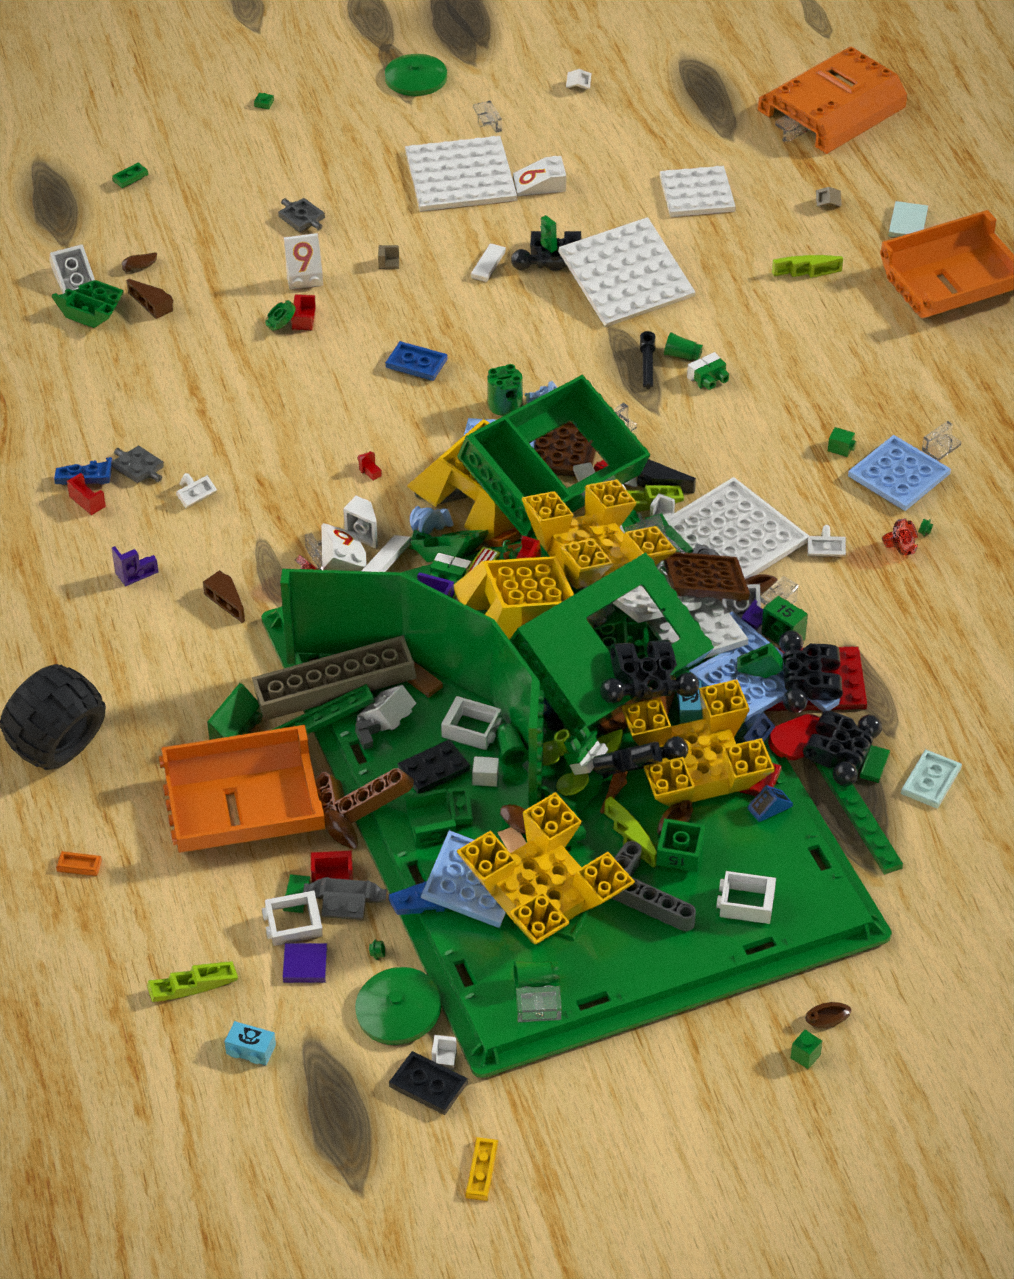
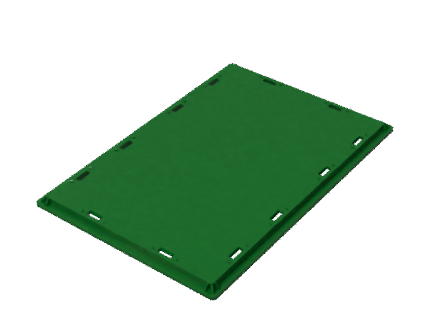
(619, 951)

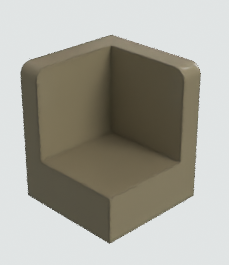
(828, 196)
(388, 257)

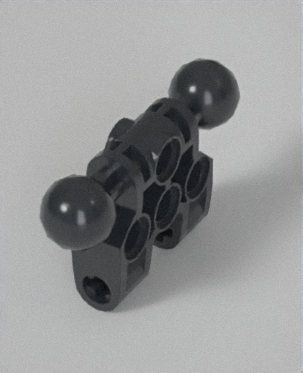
(522, 259)
(804, 671)
(636, 682)
(842, 744)
(638, 756)

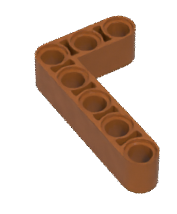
(366, 798)

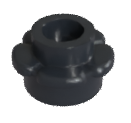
(554, 722)

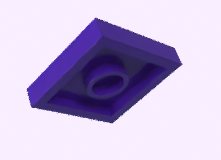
(305, 963)

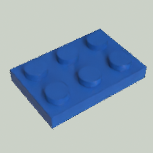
(416, 360)

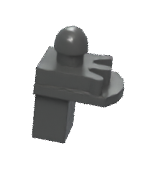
(365, 729)

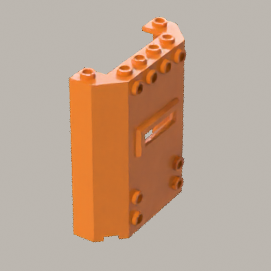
(834, 107)
(962, 251)
(264, 771)

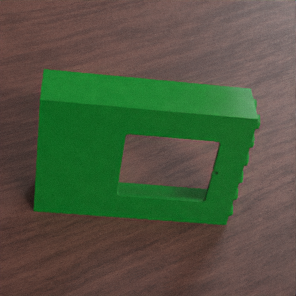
(512, 469)
(574, 660)

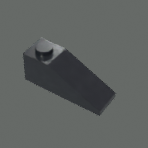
(661, 475)

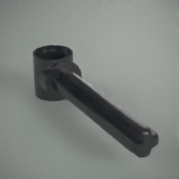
(647, 347)

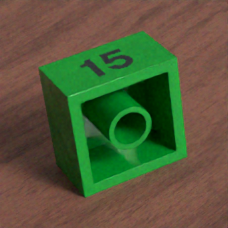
(781, 617)
(680, 845)

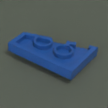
(93, 473)
(410, 901)

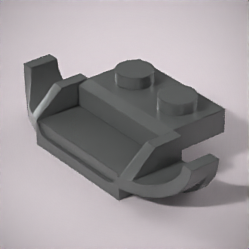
(345, 897)

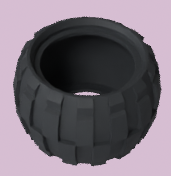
(52, 716)

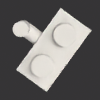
(195, 490)
(826, 545)

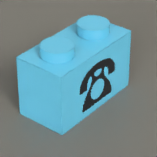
(689, 707)
(250, 1043)

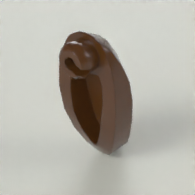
(139, 261)
(764, 580)
(678, 811)
(513, 817)
(340, 829)
(827, 1014)

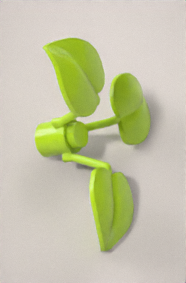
(552, 750)

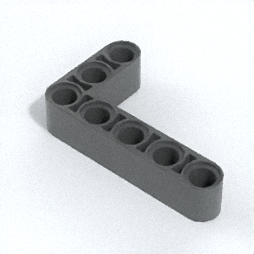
(649, 899)

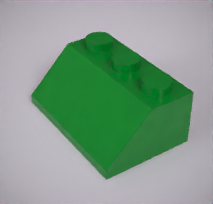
(235, 715)

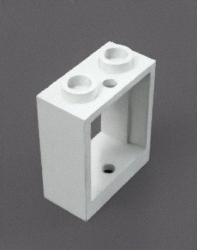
(475, 710)
(749, 883)
(295, 934)

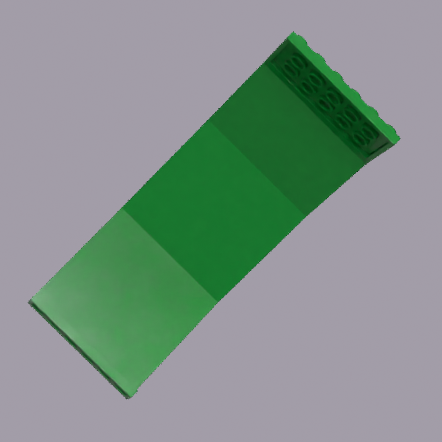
(359, 608)

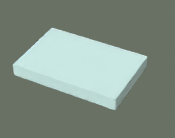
(907, 218)
(931, 778)

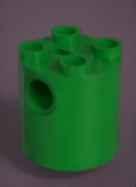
(504, 389)

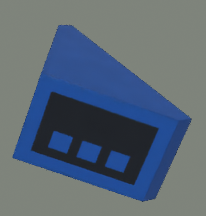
(769, 803)

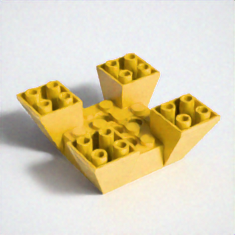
(448, 474)
(593, 543)
(514, 589)
(713, 759)
(541, 881)

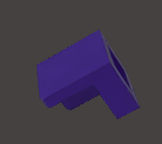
(753, 615)

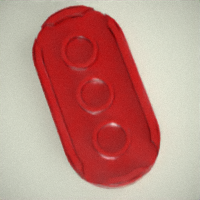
(790, 737)

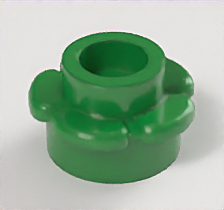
(925, 527)
(377, 949)

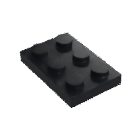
(434, 766)
(428, 1082)

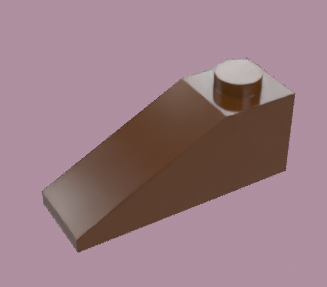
(151, 298)
(223, 592)

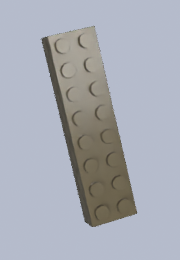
(333, 676)

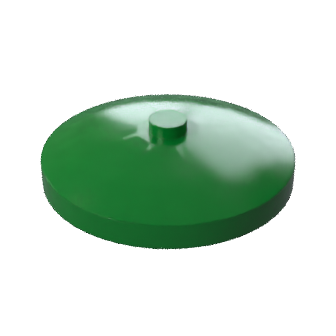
(415, 74)
(398, 1006)

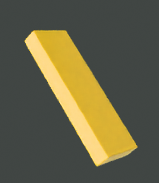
(481, 1169)

